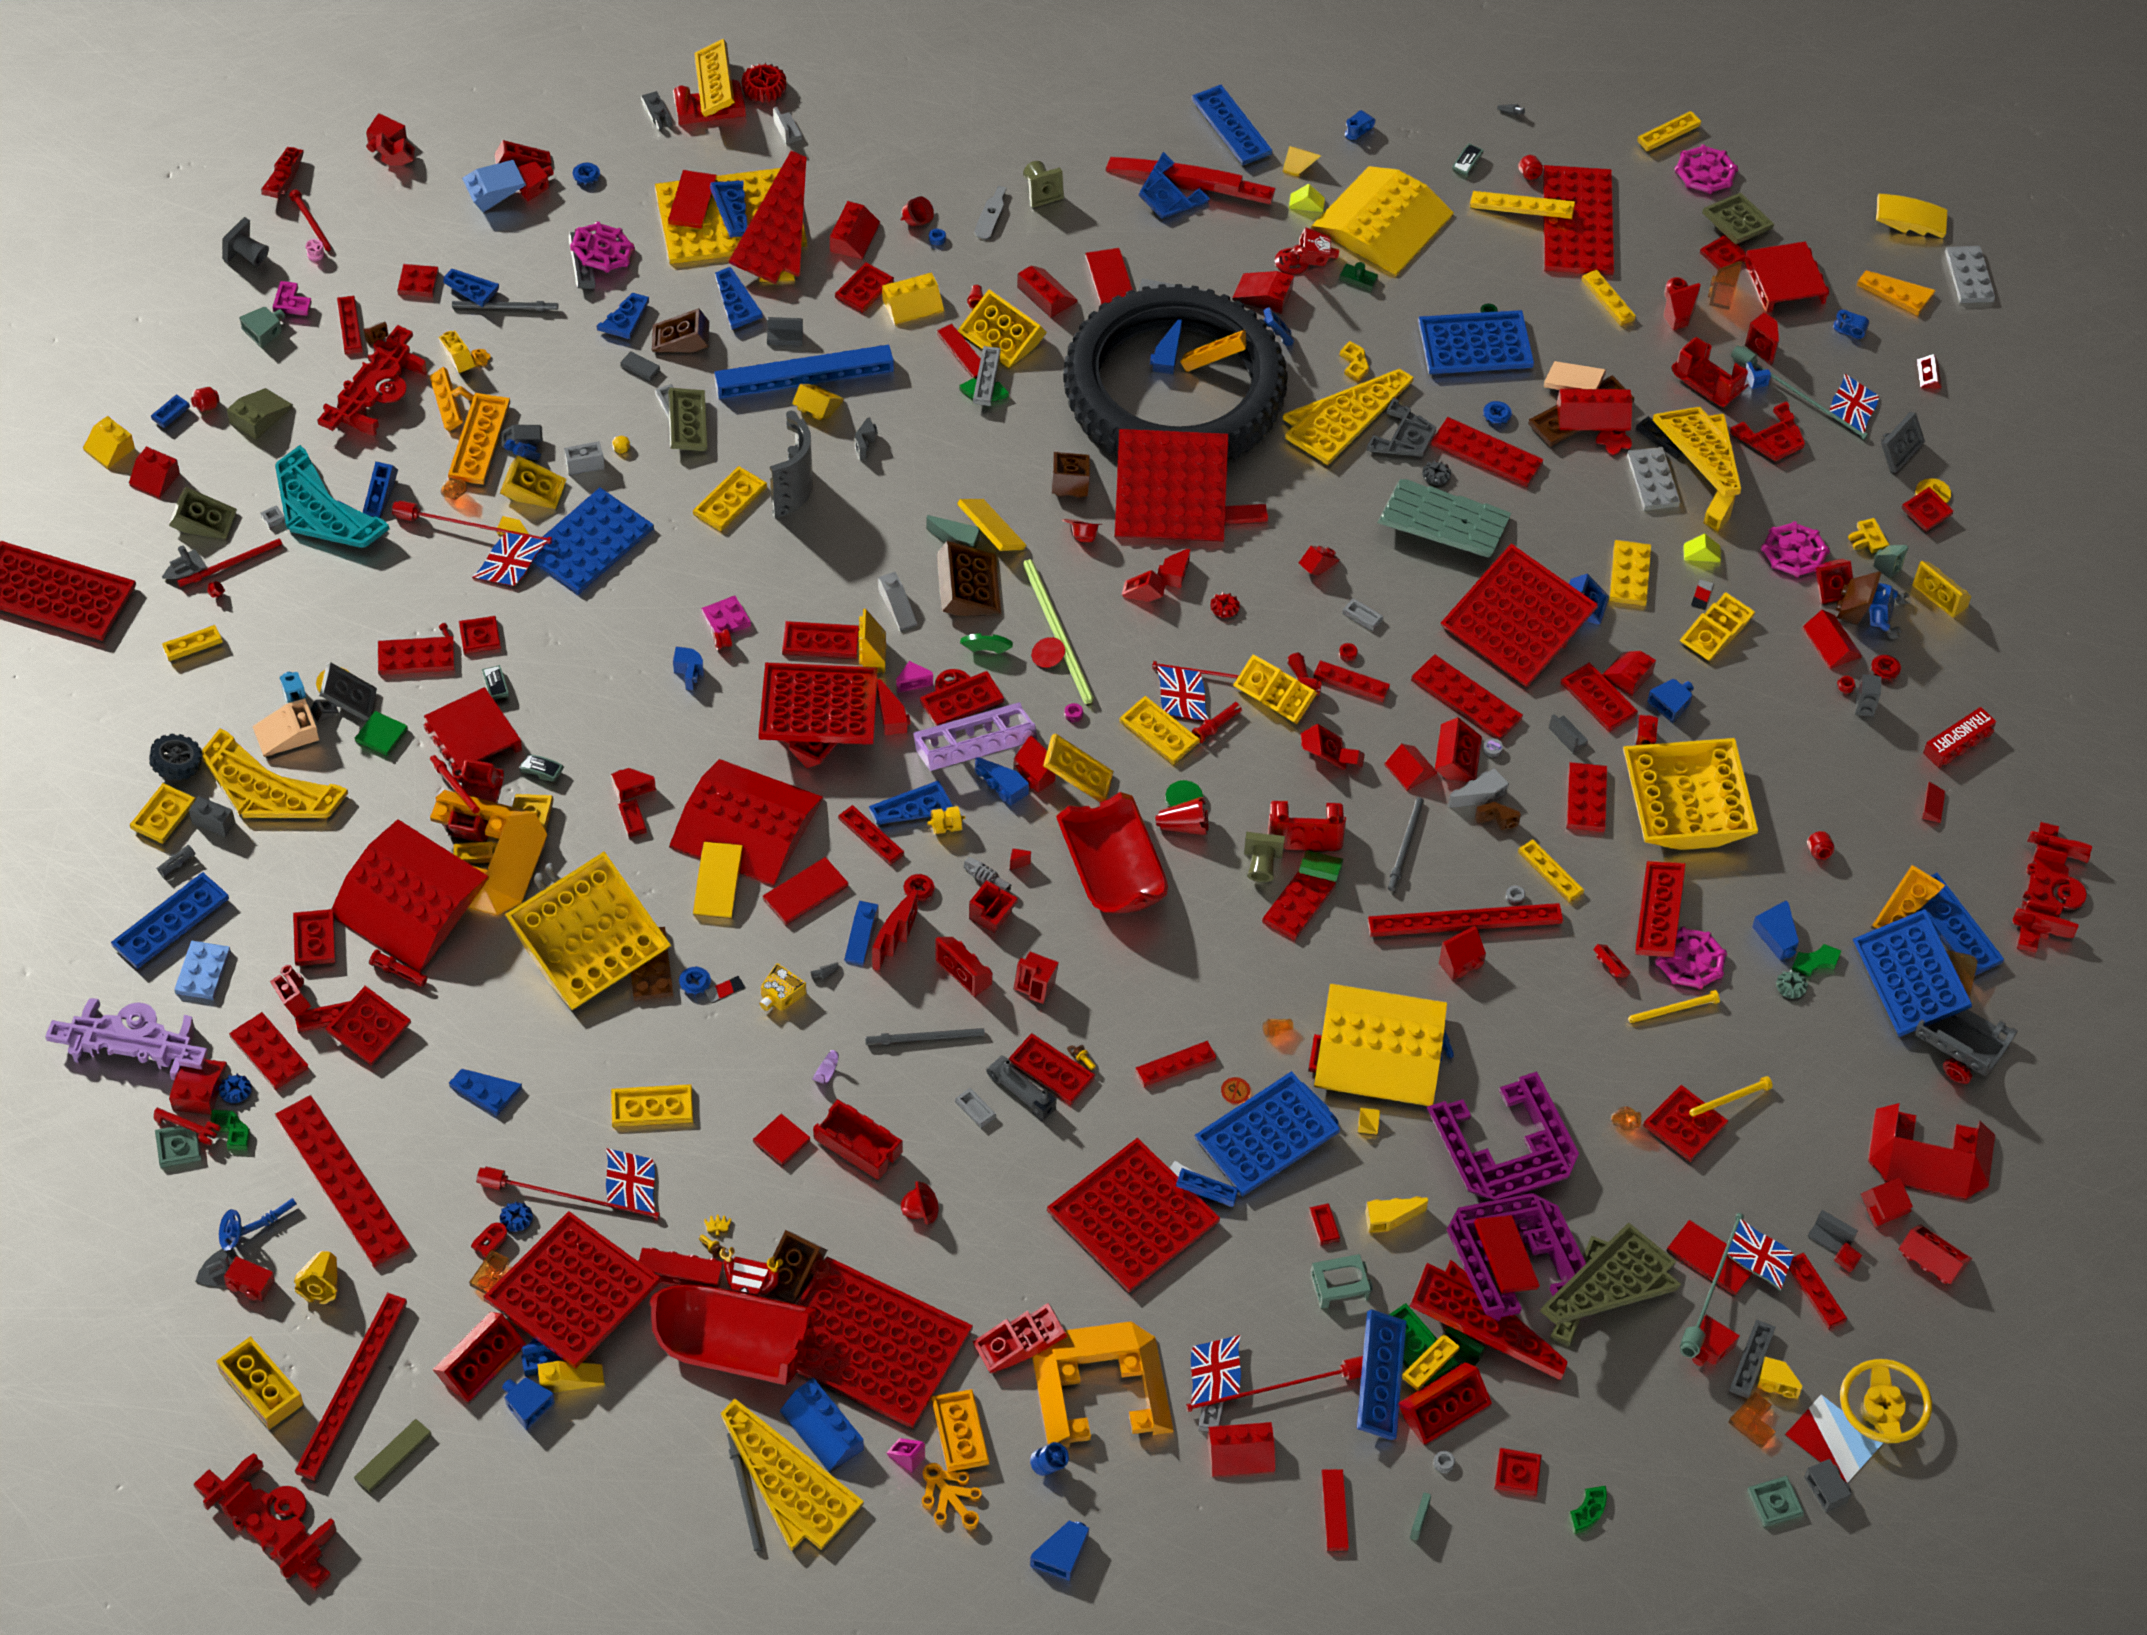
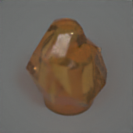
(453, 488)
(1626, 1118)

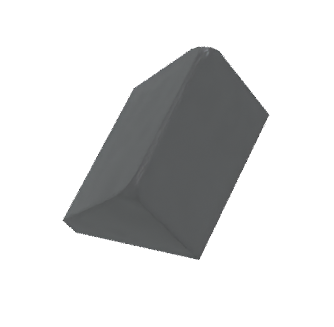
(323, 710)

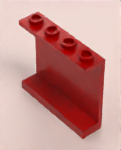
(1785, 274)
(471, 729)

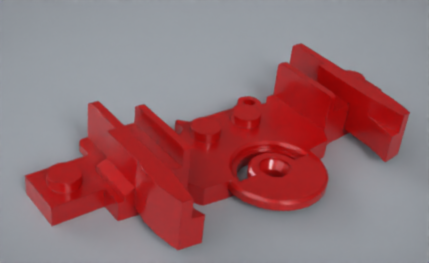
(362, 392)
(2047, 871)
(253, 1509)

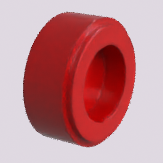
(1348, 652)

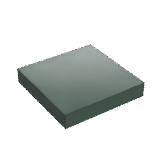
(177, 1146)
(1775, 1501)

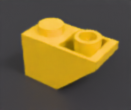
(1719, 511)
(1778, 1378)

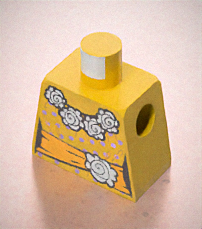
(781, 989)

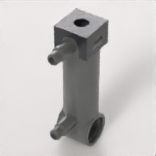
(1040, 1101)

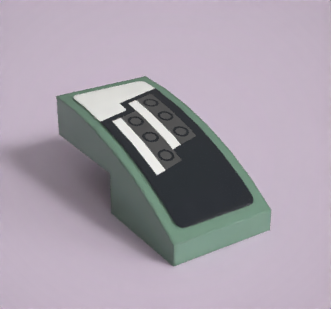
(1467, 159)
(495, 682)
(542, 767)

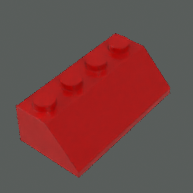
(1595, 409)
(479, 1356)
(1445, 1402)

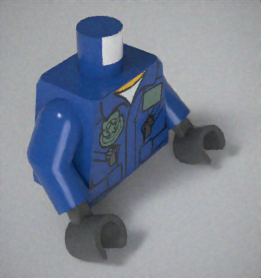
(1882, 608)

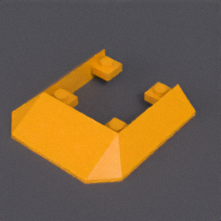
(515, 856)
(1136, 1356)

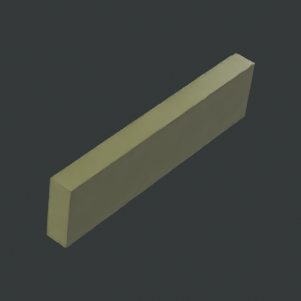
(392, 1455)

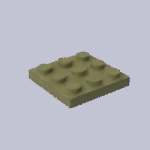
(1738, 218)

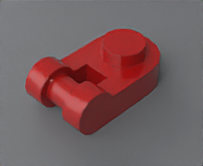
(495, 1234)

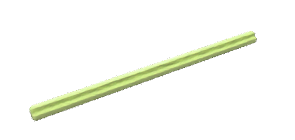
(1058, 631)

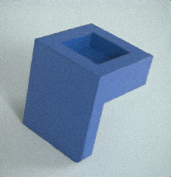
(1757, 377)

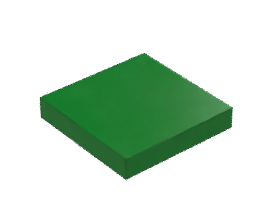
(381, 733)
(1321, 865)

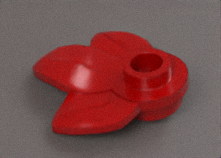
(1614, 441)

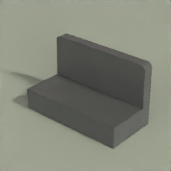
(784, 331)
(1567, 733)
(1831, 1232)

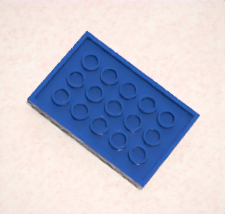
(1475, 342)
(591, 540)
(1912, 972)
(1267, 1133)

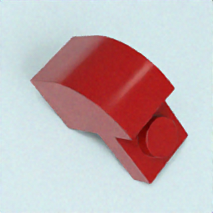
(395, 153)

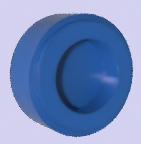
(937, 237)

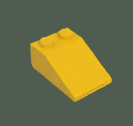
(532, 484)

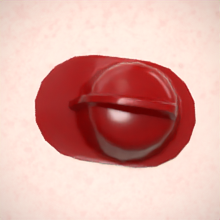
(917, 211)
(1083, 530)

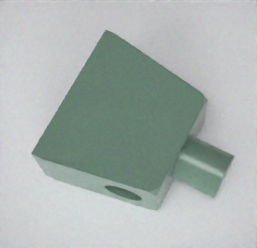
(262, 325)

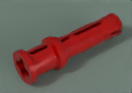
(1211, 726)
(390, 964)

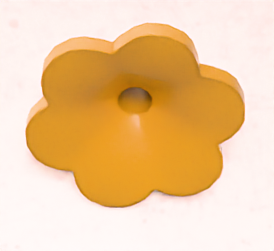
(480, 357)

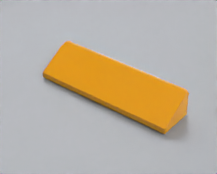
(1214, 351)

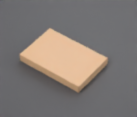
(1573, 376)

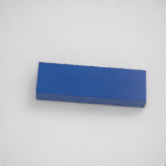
(1207, 1187)

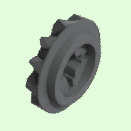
(1440, 478)

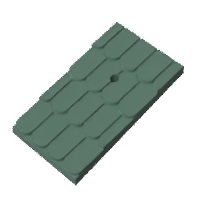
(1444, 517)

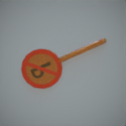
(1235, 1090)

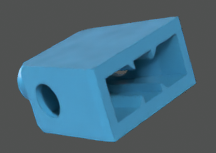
(292, 686)

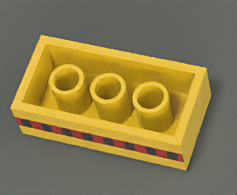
(259, 1382)

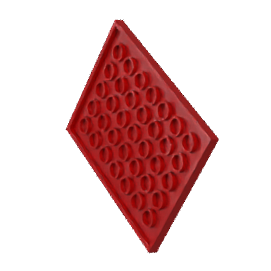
(878, 1343)

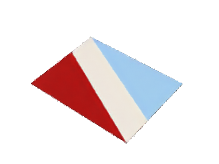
(1829, 1435)

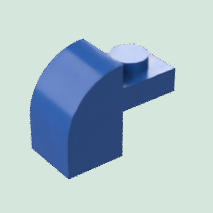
(690, 663)

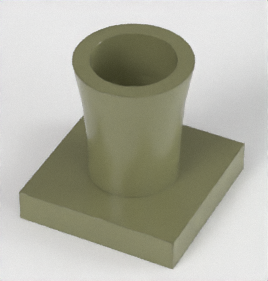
(1043, 185)
(1263, 850)

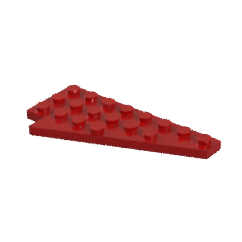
(775, 232)
(1453, 1301)

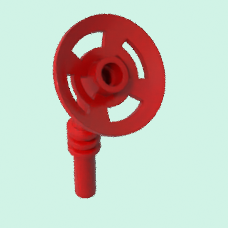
(1292, 260)

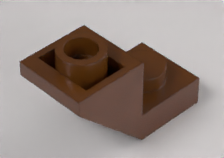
(376, 332)
(1506, 817)

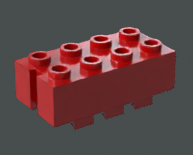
(858, 1139)

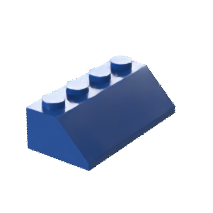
(822, 1425)

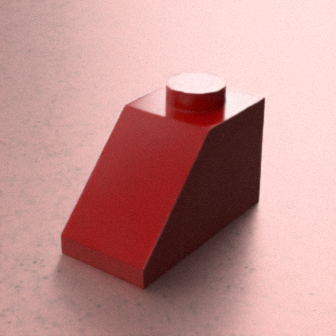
(1175, 568)
(1144, 587)
(632, 783)

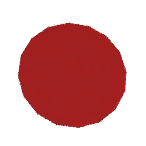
(1048, 652)

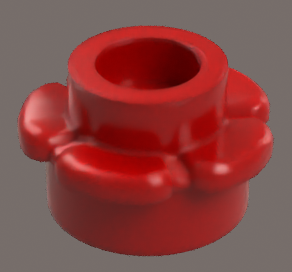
(215, 589)
(1849, 682)

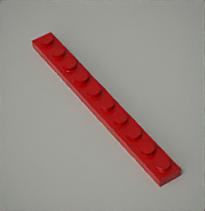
(1464, 919)
(350, 1387)

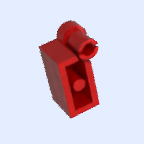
(290, 991)

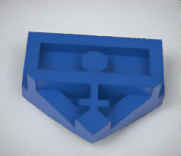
(535, 1354)

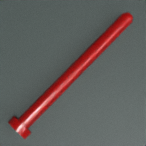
(295, 195)

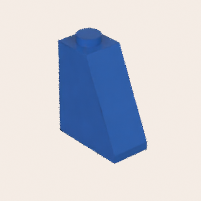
(1778, 930)
(1062, 1550)

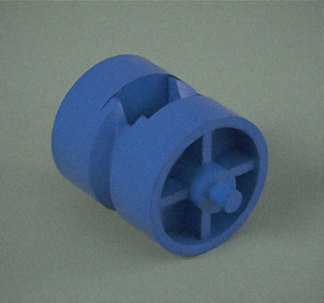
(1049, 1459)

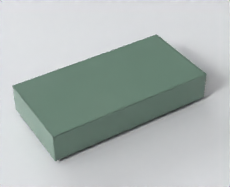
(1420, 1517)

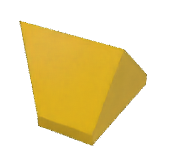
(1298, 160)

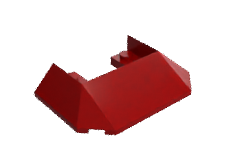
(1930, 1167)

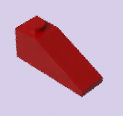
(521, 154)
(892, 711)

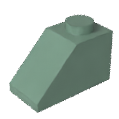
(1890, 560)

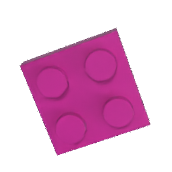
(726, 615)

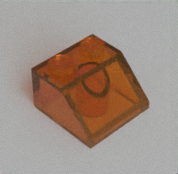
(1724, 285)

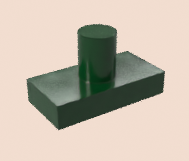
(1358, 276)

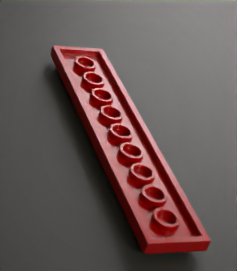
(342, 1181)

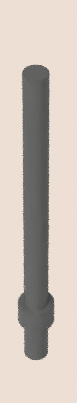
(539, 305)
(1396, 872)
(886, 1039)
(736, 1457)

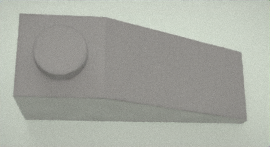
(896, 601)

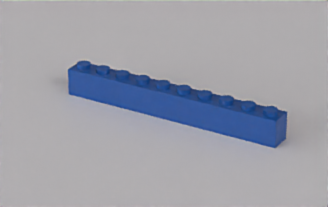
(804, 371)

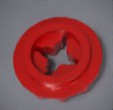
(1228, 610)
(1886, 661)
(916, 881)
(1957, 1071)

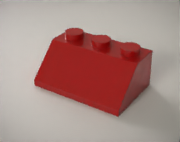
(854, 231)
(1044, 290)
(1458, 751)
(962, 965)
(1934, 1254)
(1241, 1449)

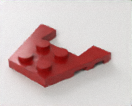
(1775, 440)

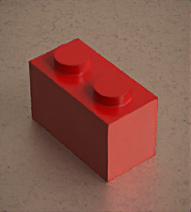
(249, 1279)

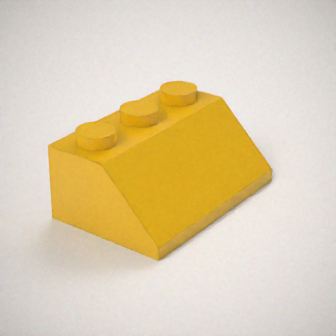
(912, 298)
(1941, 589)

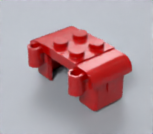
(1706, 376)
(479, 781)
(1308, 833)

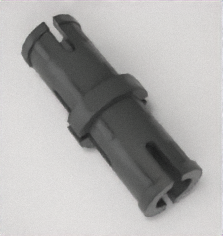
(185, 854)

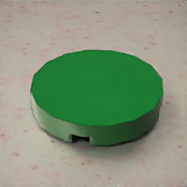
(1181, 792)

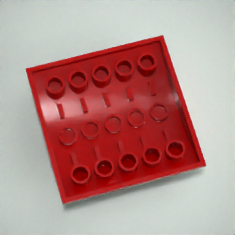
(748, 811)
(407, 894)

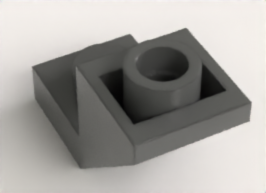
(522, 433)
(865, 436)

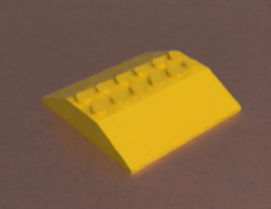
(1384, 217)
(1690, 793)
(587, 931)
(1381, 1045)

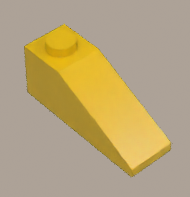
(562, 1376)

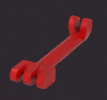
(160, 1114)

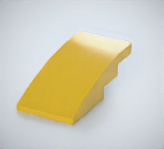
(1911, 214)
(1717, 627)
(1275, 689)
(717, 880)

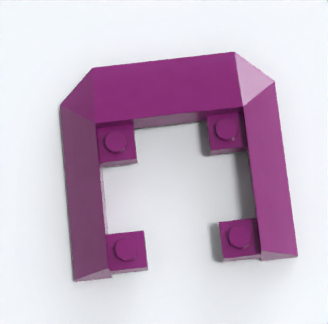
(1550, 1148)
(1538, 1224)

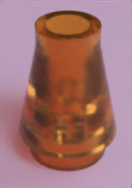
(1275, 1027)

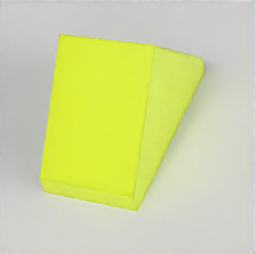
(1307, 199)
(1702, 549)

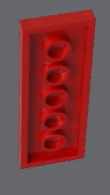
(1487, 452)
(1466, 697)
(1660, 909)

